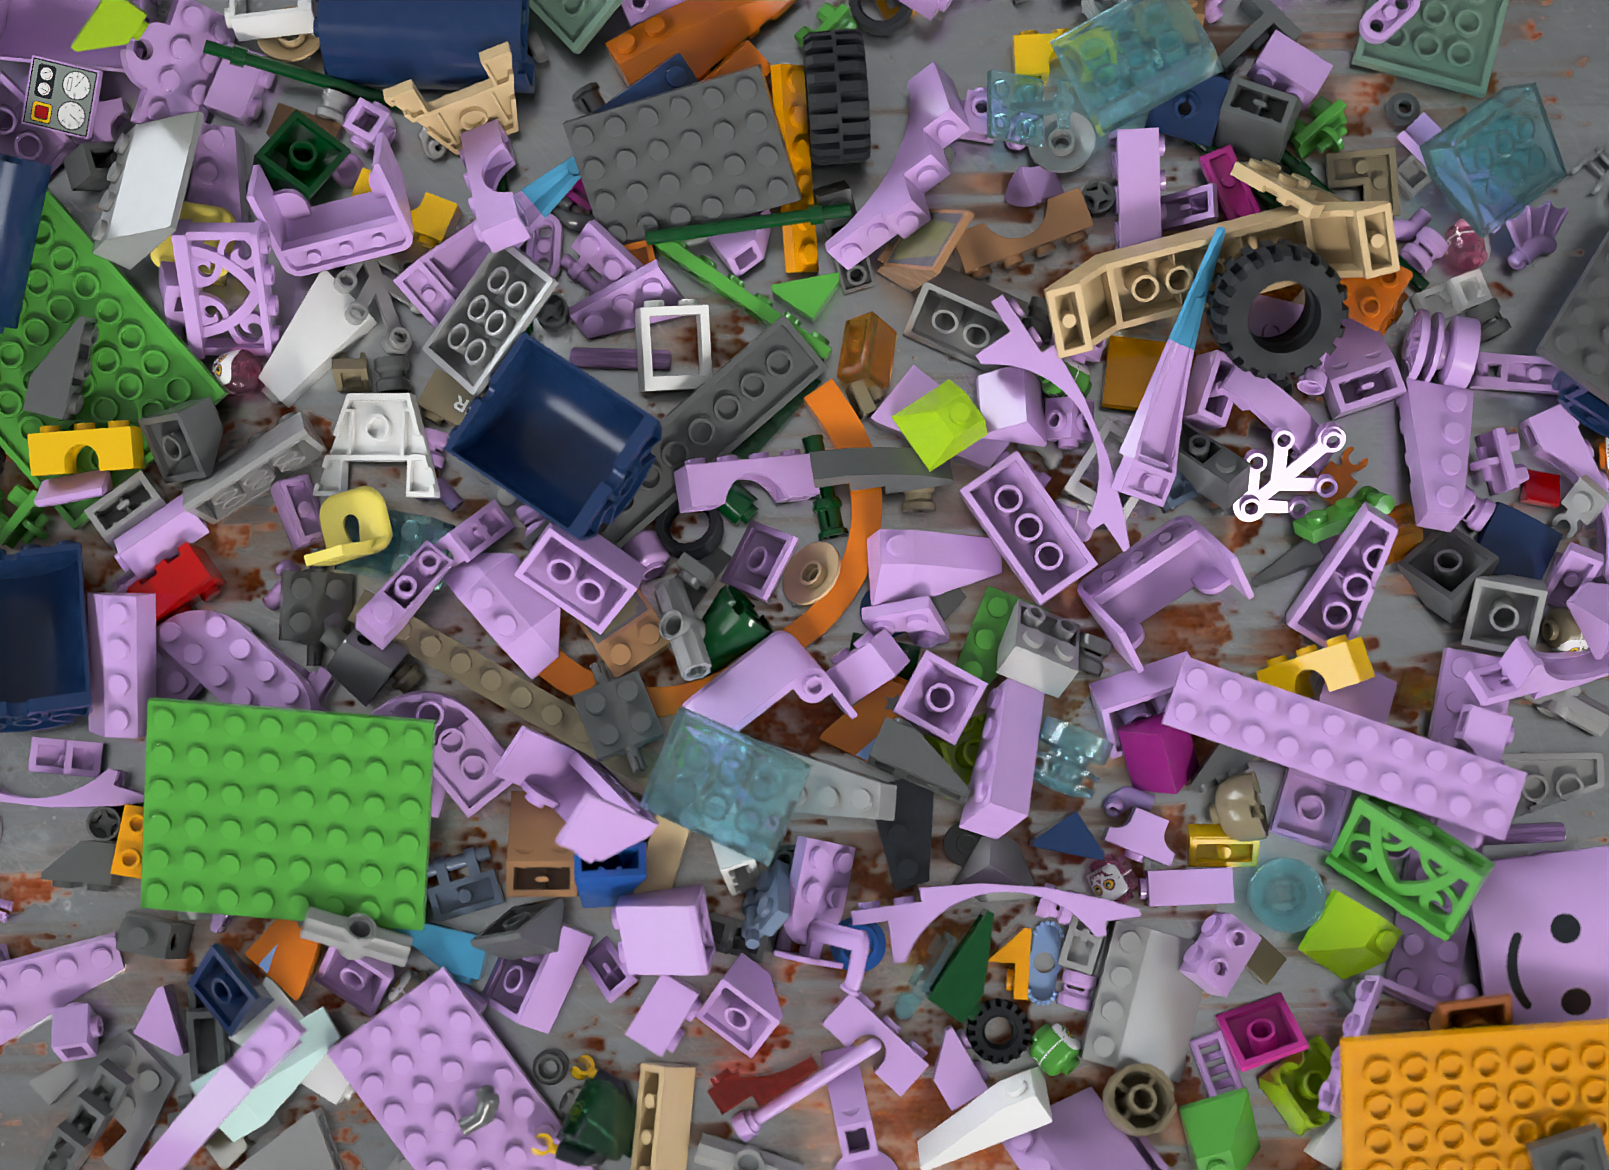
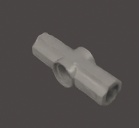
(682, 629)
(1575, 708)
(356, 936)
(725, 1155)

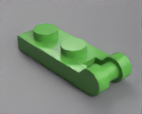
(1334, 519)

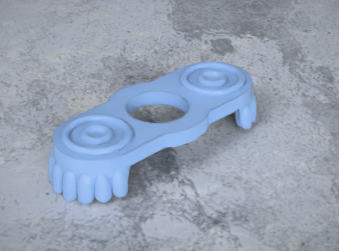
(1041, 985)

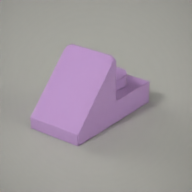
(1570, 571)

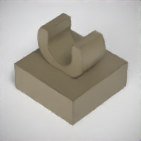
(352, 373)
(864, 399)

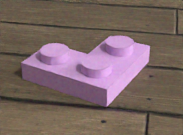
(913, 615)

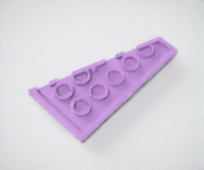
(51, 979)

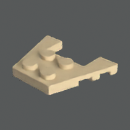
(465, 108)
(1288, 188)

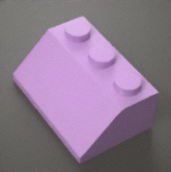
(582, 577)
(1133, 696)
(535, 986)

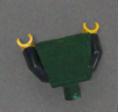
(598, 1123)

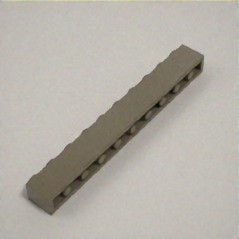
(505, 689)

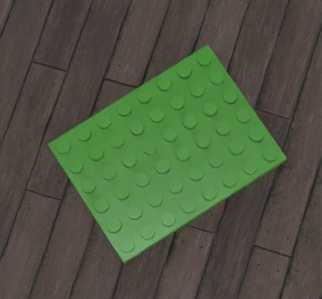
(134, 365)
(286, 812)

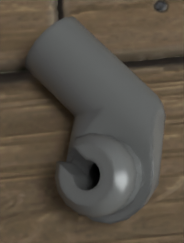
(570, 219)
(485, 1110)

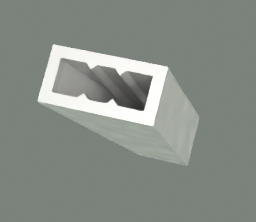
(312, 342)
(325, 1077)

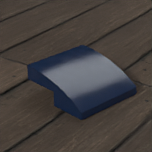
(1519, 542)

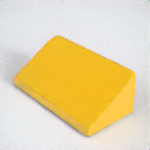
(1213, 848)

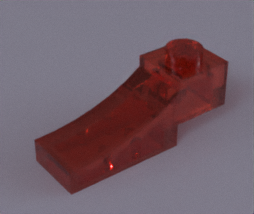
(733, 1087)

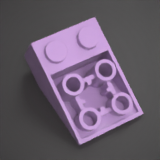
(1360, 371)

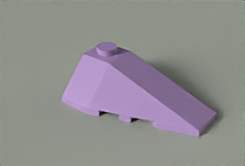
(926, 563)

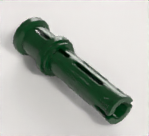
(826, 505)

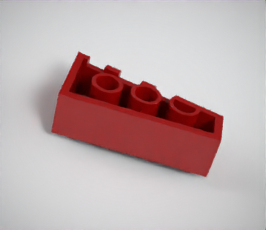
(181, 582)

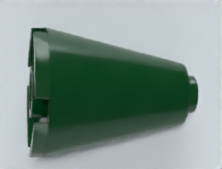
(732, 627)

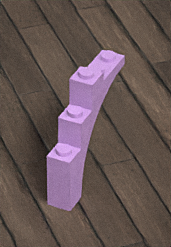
(920, 164)

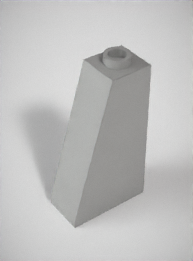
(300, 1147)

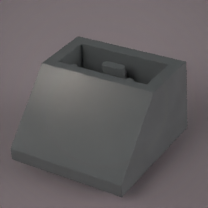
(1256, 120)

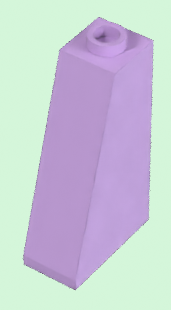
(913, 386)

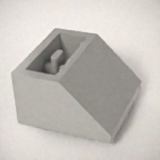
(126, 506)
(1039, 649)

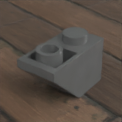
(84, 863)

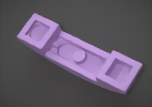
(1276, 410)

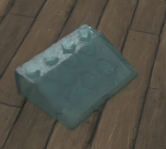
(1135, 59)
(1496, 158)
(725, 786)

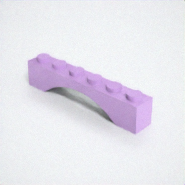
(1557, 440)

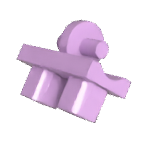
(1497, 462)

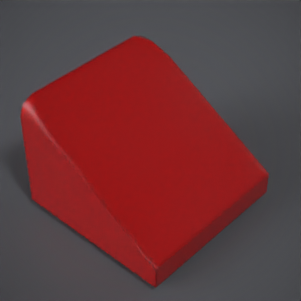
(1541, 490)

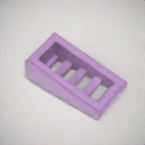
(1229, 1066)

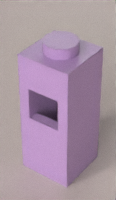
(158, 537)
(1186, 886)

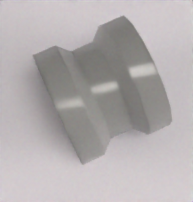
(334, 106)

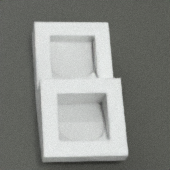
(1454, 295)

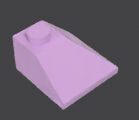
(356, 981)
(743, 1006)

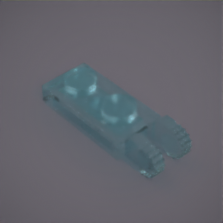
(924, 977)

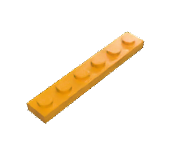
(792, 114)

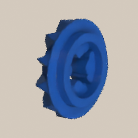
(876, 943)

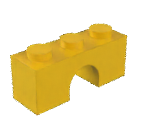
(1033, 53)
(432, 220)
(57, 450)
(1340, 664)

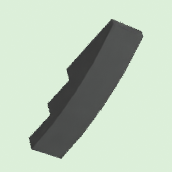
(877, 467)
(87, 1119)

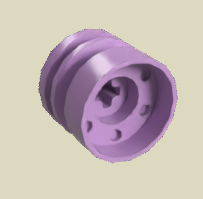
(1447, 350)

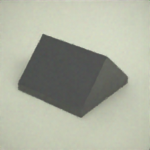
(524, 931)

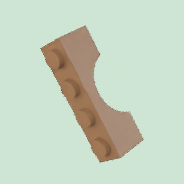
(1064, 221)

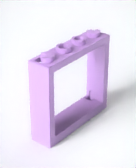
(1358, 1023)

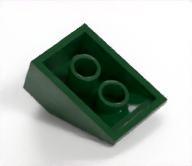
(964, 974)

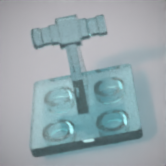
(1018, 107)

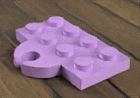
(175, 69)

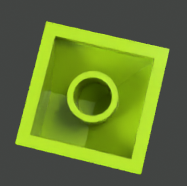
(111, 25)
(941, 424)
(1349, 937)

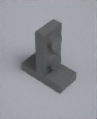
(1267, 20)
(701, 574)

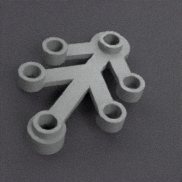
(380, 287)

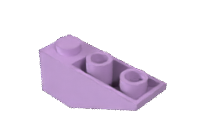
(402, 595)
(851, 1110)

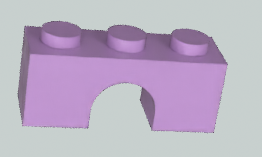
(902, 1060)

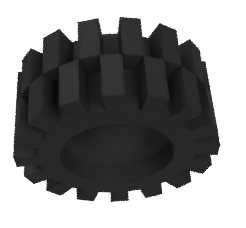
(1020, 1031)

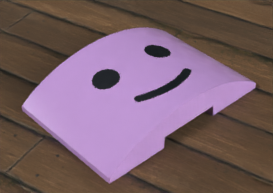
(1546, 934)

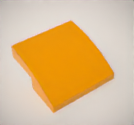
(1129, 371)

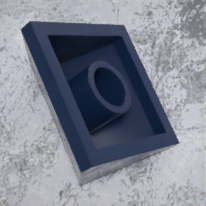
(1068, 836)
(229, 988)

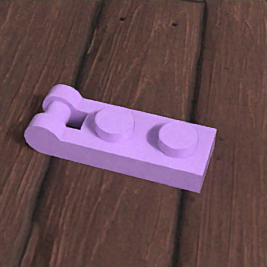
(1514, 373)

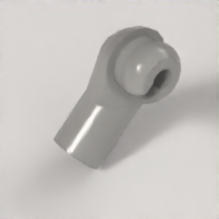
(429, 145)
(1051, 453)

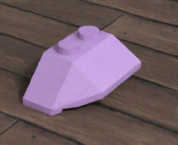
(509, 609)

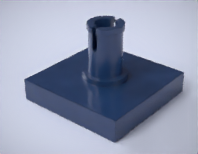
(1192, 113)

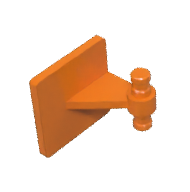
(1377, 300)

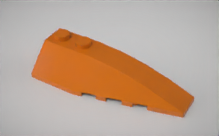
(697, 29)

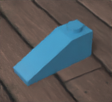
(450, 948)

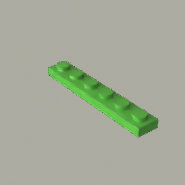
(733, 290)

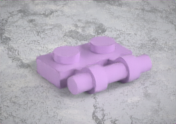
(603, 253)

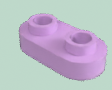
(1387, 17)
(547, 248)

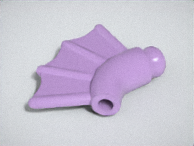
(1534, 233)

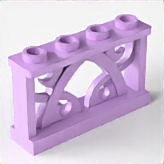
(198, 322)

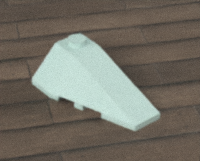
(282, 1082)

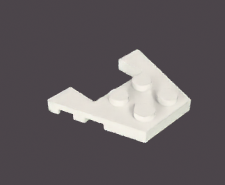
(380, 430)

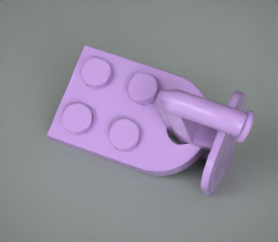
(817, 904)

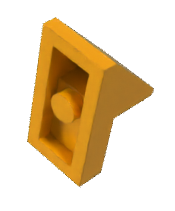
(1015, 951)

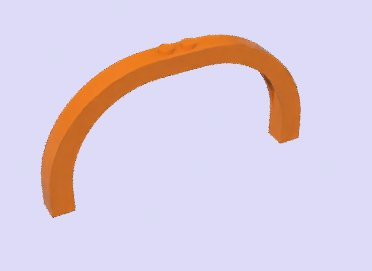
(844, 431)

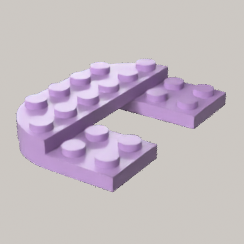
(228, 660)
(463, 746)

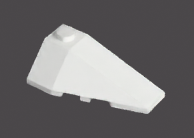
(993, 1117)

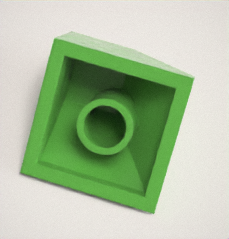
(1220, 1131)

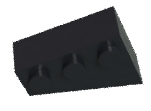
(908, 837)

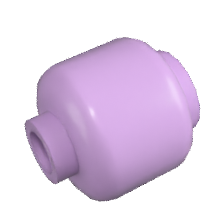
(648, 551)

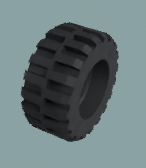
(837, 96)
(1306, 339)

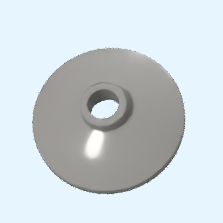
(1078, 137)

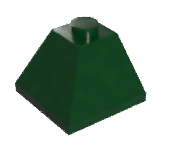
(300, 156)

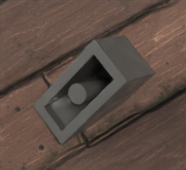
(89, 165)

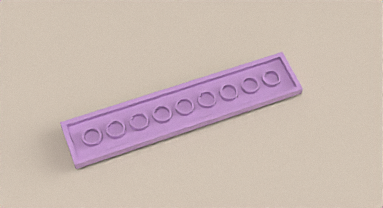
(1344, 748)
(1419, 958)

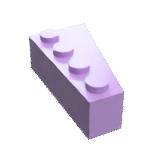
(1139, 185)
(1345, 579)
(1004, 761)

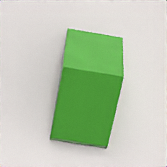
(808, 295)

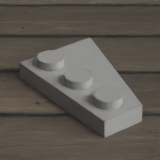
(1555, 777)

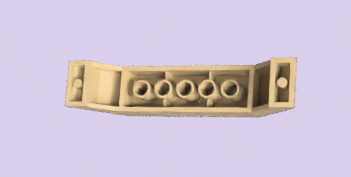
(1156, 275)

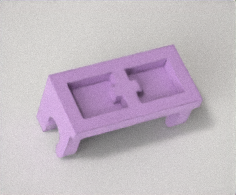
(476, 533)

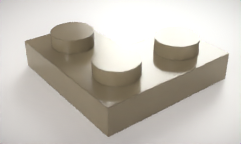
(1367, 168)

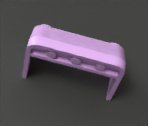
(340, 230)
(1153, 576)
(761, 680)
(596, 807)

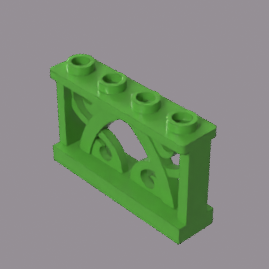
(1381, 880)

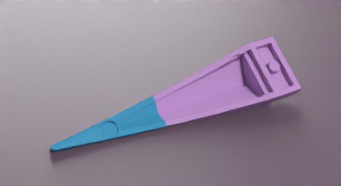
(445, 270)
(1155, 432)

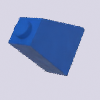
(606, 880)

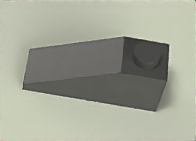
(911, 757)

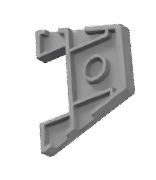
(142, 1103)

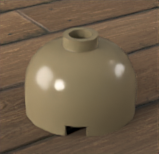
(1240, 808)
(1139, 1100)

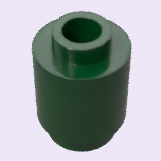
(739, 504)

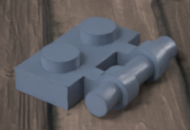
(466, 894)
(769, 906)

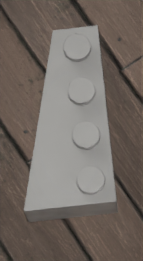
(841, 791)

